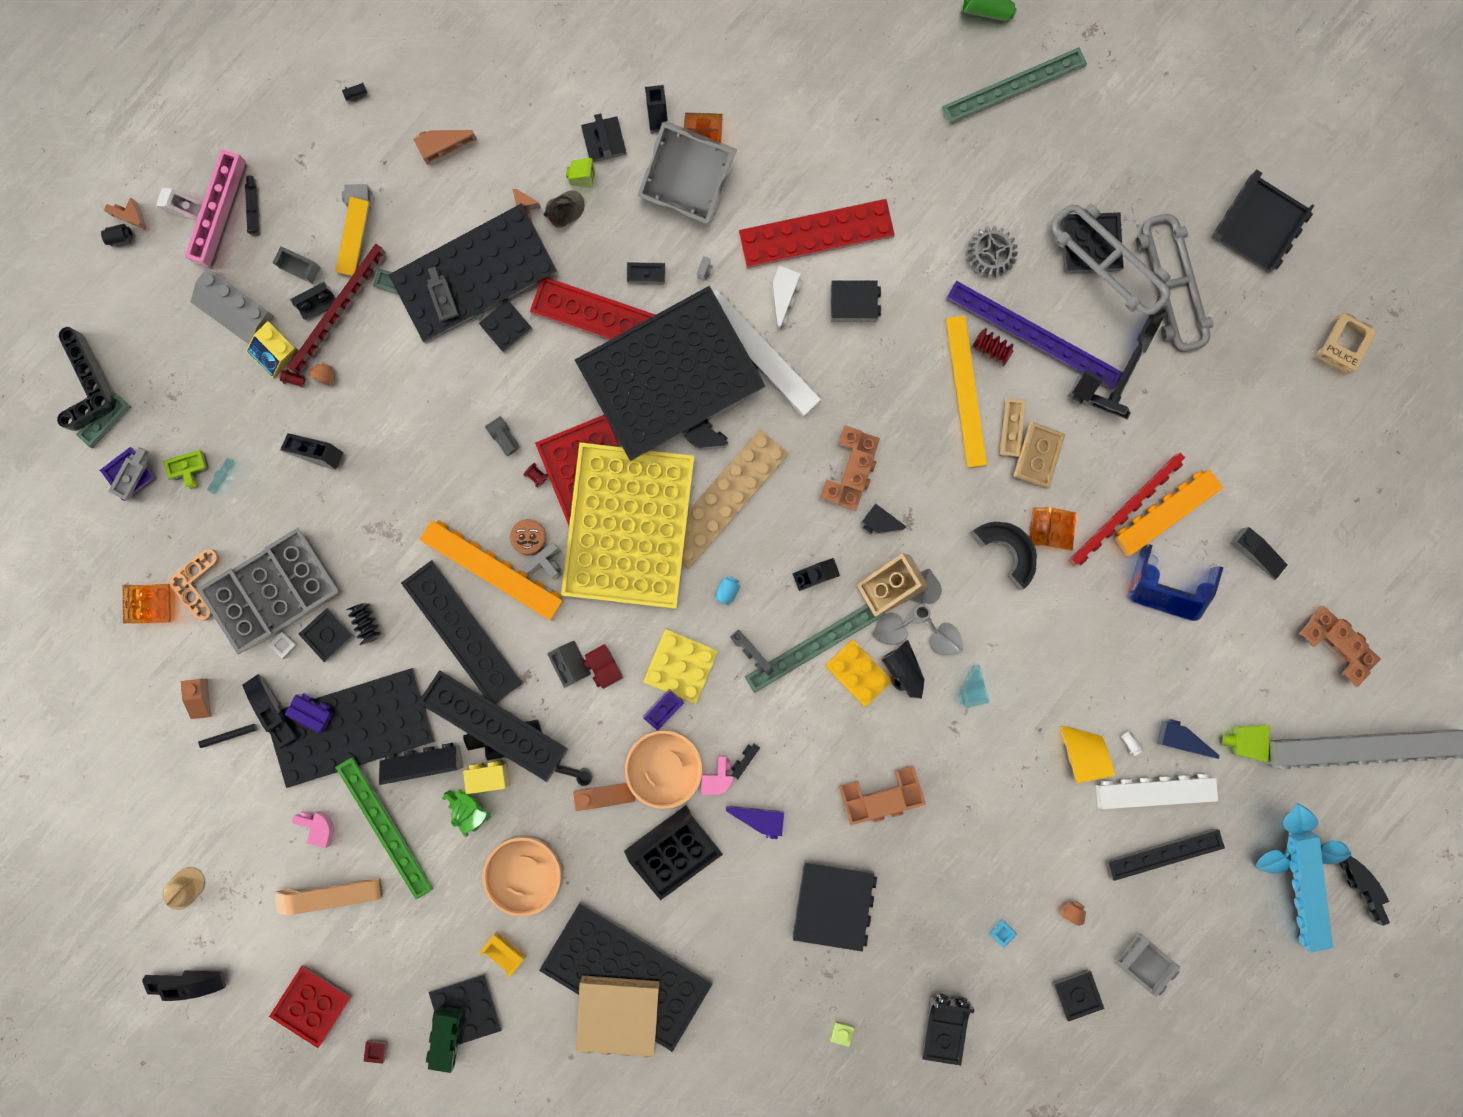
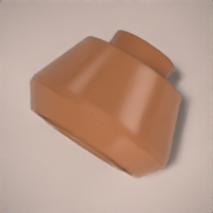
(322, 373)
(1074, 913)

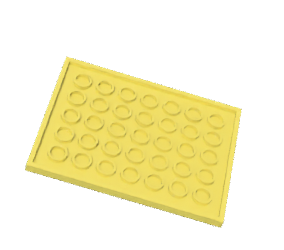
(627, 526)

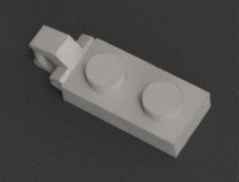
(129, 474)

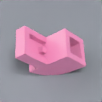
(717, 783)
(321, 827)

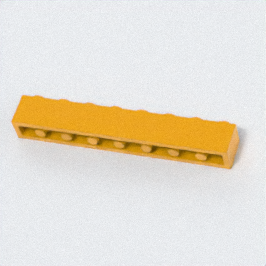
(491, 570)

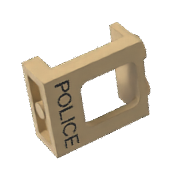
(1340, 356)

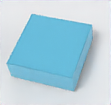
(1003, 933)

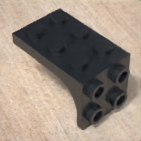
(946, 1029)

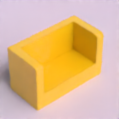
(503, 953)

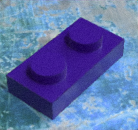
(663, 709)

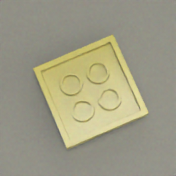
(680, 666)

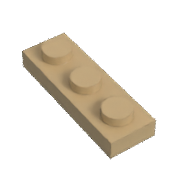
(1012, 427)

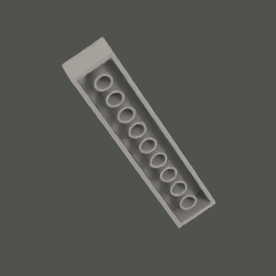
(1366, 749)

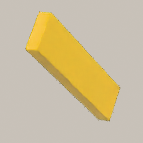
(352, 236)

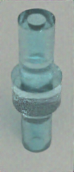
(220, 475)

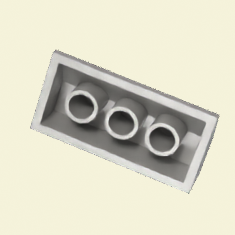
(229, 306)

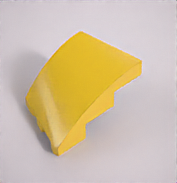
(1087, 755)

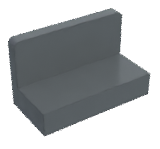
(568, 663)

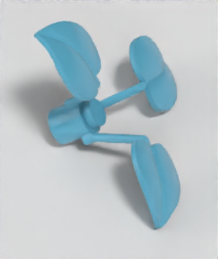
(1296, 822)

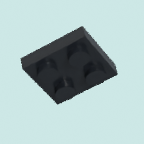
(505, 326)
(326, 635)
(1078, 995)

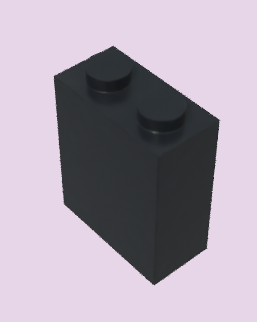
(855, 300)

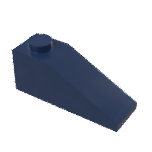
(1182, 738)

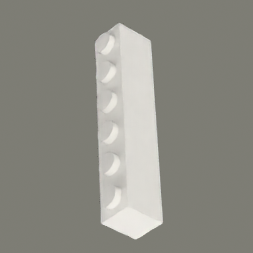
(1156, 792)

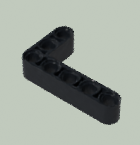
(87, 380)

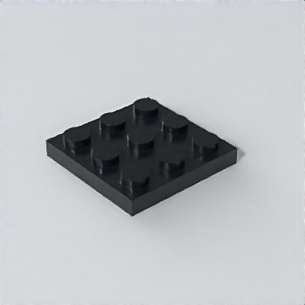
(1092, 241)
(476, 999)

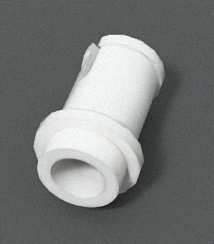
(1132, 743)

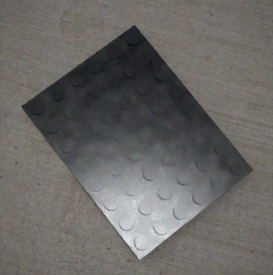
(670, 373)

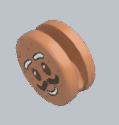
(528, 537)

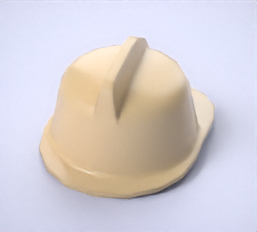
(183, 888)

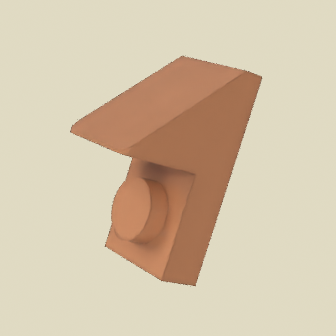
(527, 201)
(130, 214)

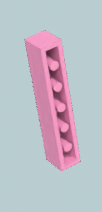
(215, 208)

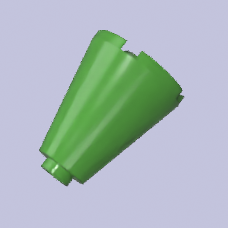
(991, 9)

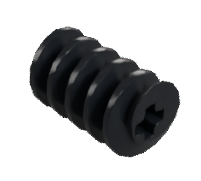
(364, 623)

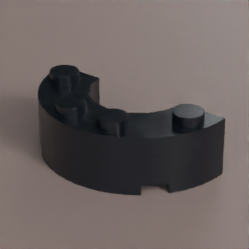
(1018, 542)

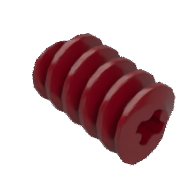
(993, 346)

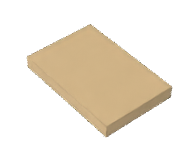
(1039, 455)

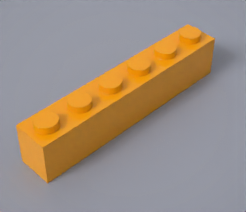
(1167, 513)

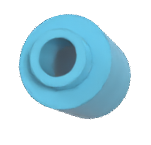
(727, 590)

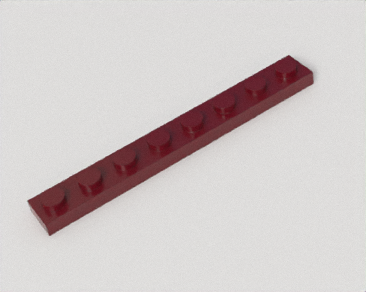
(333, 314)

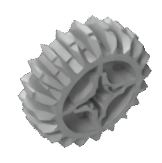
(991, 244)

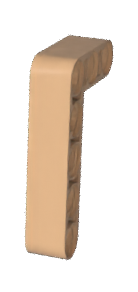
(297, 902)

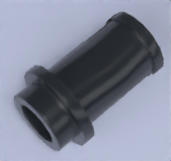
(354, 91)

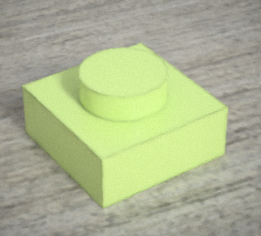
(842, 1034)

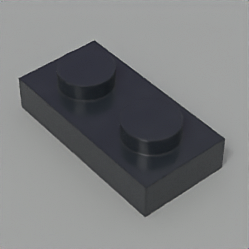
(645, 272)
(740, 766)

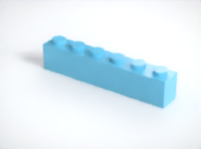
(1310, 891)

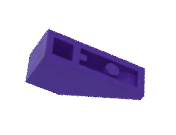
(762, 820)

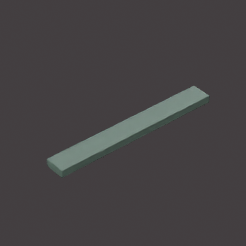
(1014, 86)
(813, 647)

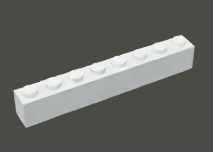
(769, 363)

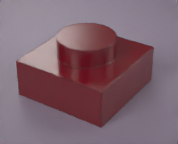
(375, 1051)

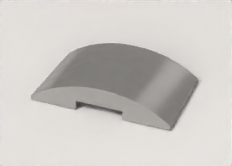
(268, 591)

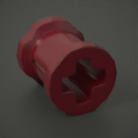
(535, 475)

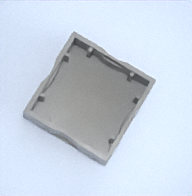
(687, 172)

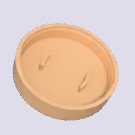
(663, 769)
(522, 876)

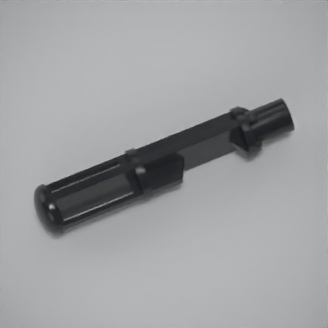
(251, 206)

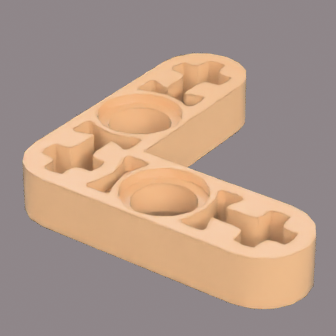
(189, 579)

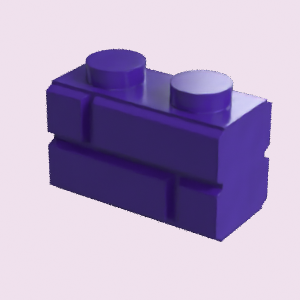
(309, 713)

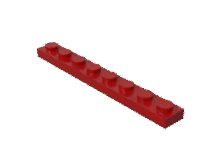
(1134, 504)

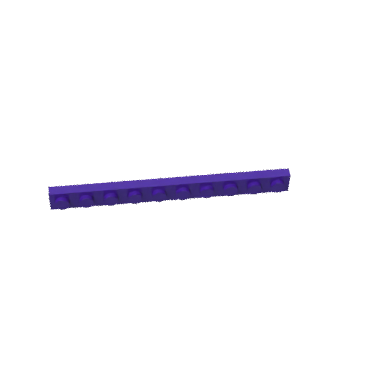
(1032, 334)

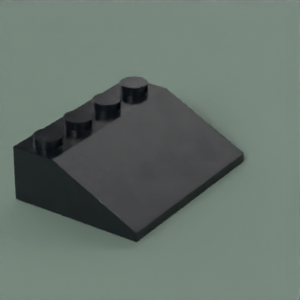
(672, 852)

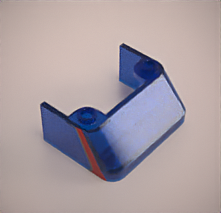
(1147, 592)

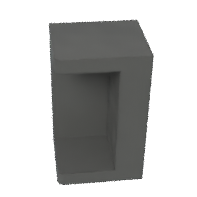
(296, 265)

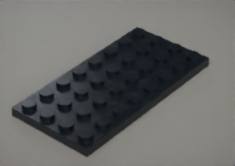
(479, 268)
(366, 725)
(603, 949)

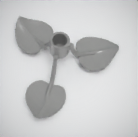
(944, 641)

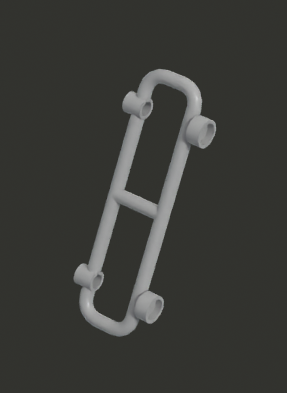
(1090, 215)
(1171, 331)

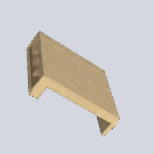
(617, 1016)

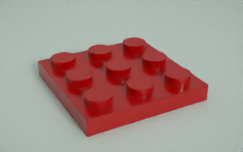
(310, 1006)

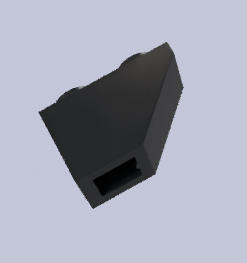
(656, 106)
(706, 438)
(816, 574)

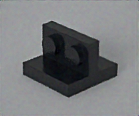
(603, 138)

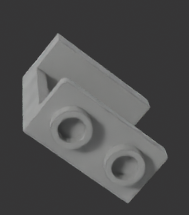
(1148, 965)

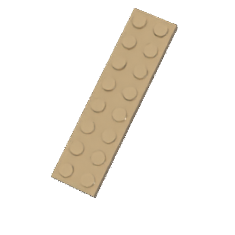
(730, 493)

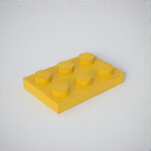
(858, 673)

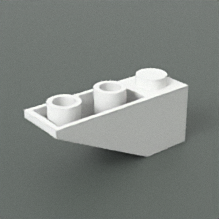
(783, 289)

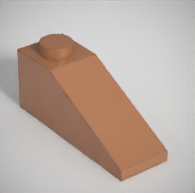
(439, 143)
(602, 796)

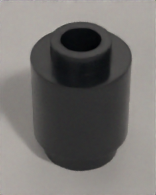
(116, 235)

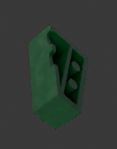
(444, 1039)

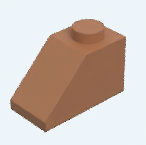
(196, 698)

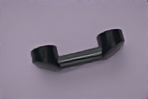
(582, 776)

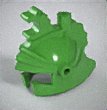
(466, 811)

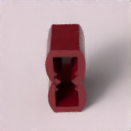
(603, 666)

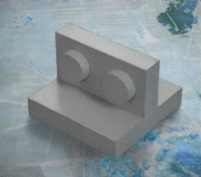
(544, 560)

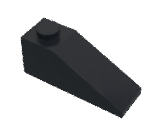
(312, 450)
(1259, 552)

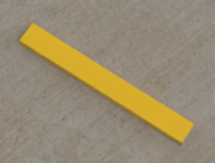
(966, 391)

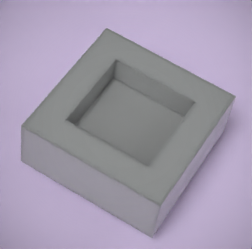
(704, 268)

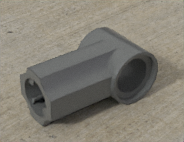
(500, 432)

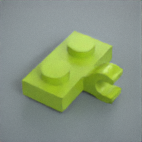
(185, 466)

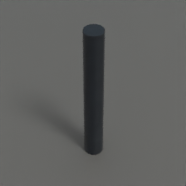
(226, 736)

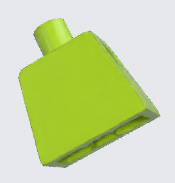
(1249, 741)

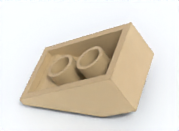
(892, 585)

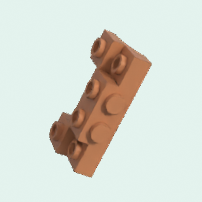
(857, 469)
(1344, 641)
(884, 802)

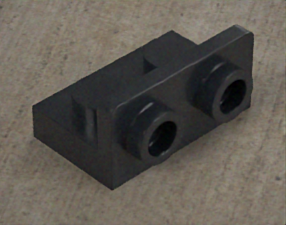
(314, 300)

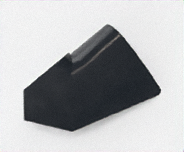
(905, 670)

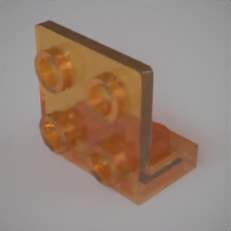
(1053, 527)
(146, 604)

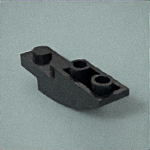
(268, 711)
(1363, 881)
(184, 987)

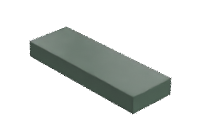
(95, 431)

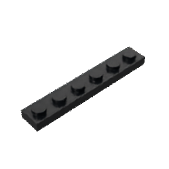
(1165, 854)

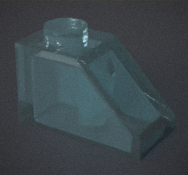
(973, 689)

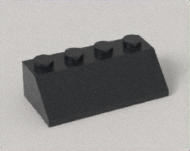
(420, 764)

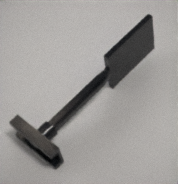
(1144, 339)

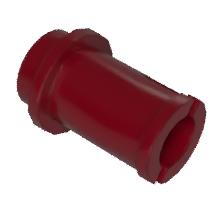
(292, 378)

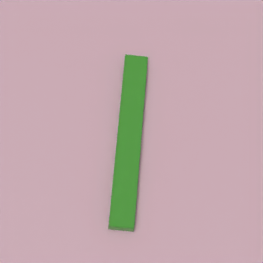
(384, 828)

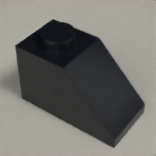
(1085, 387)
(880, 522)

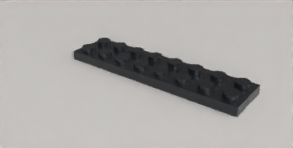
(462, 632)
(493, 726)

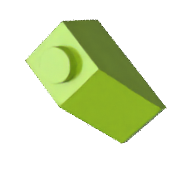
(581, 172)

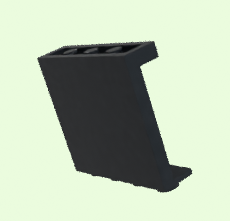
(1262, 223)
(834, 906)

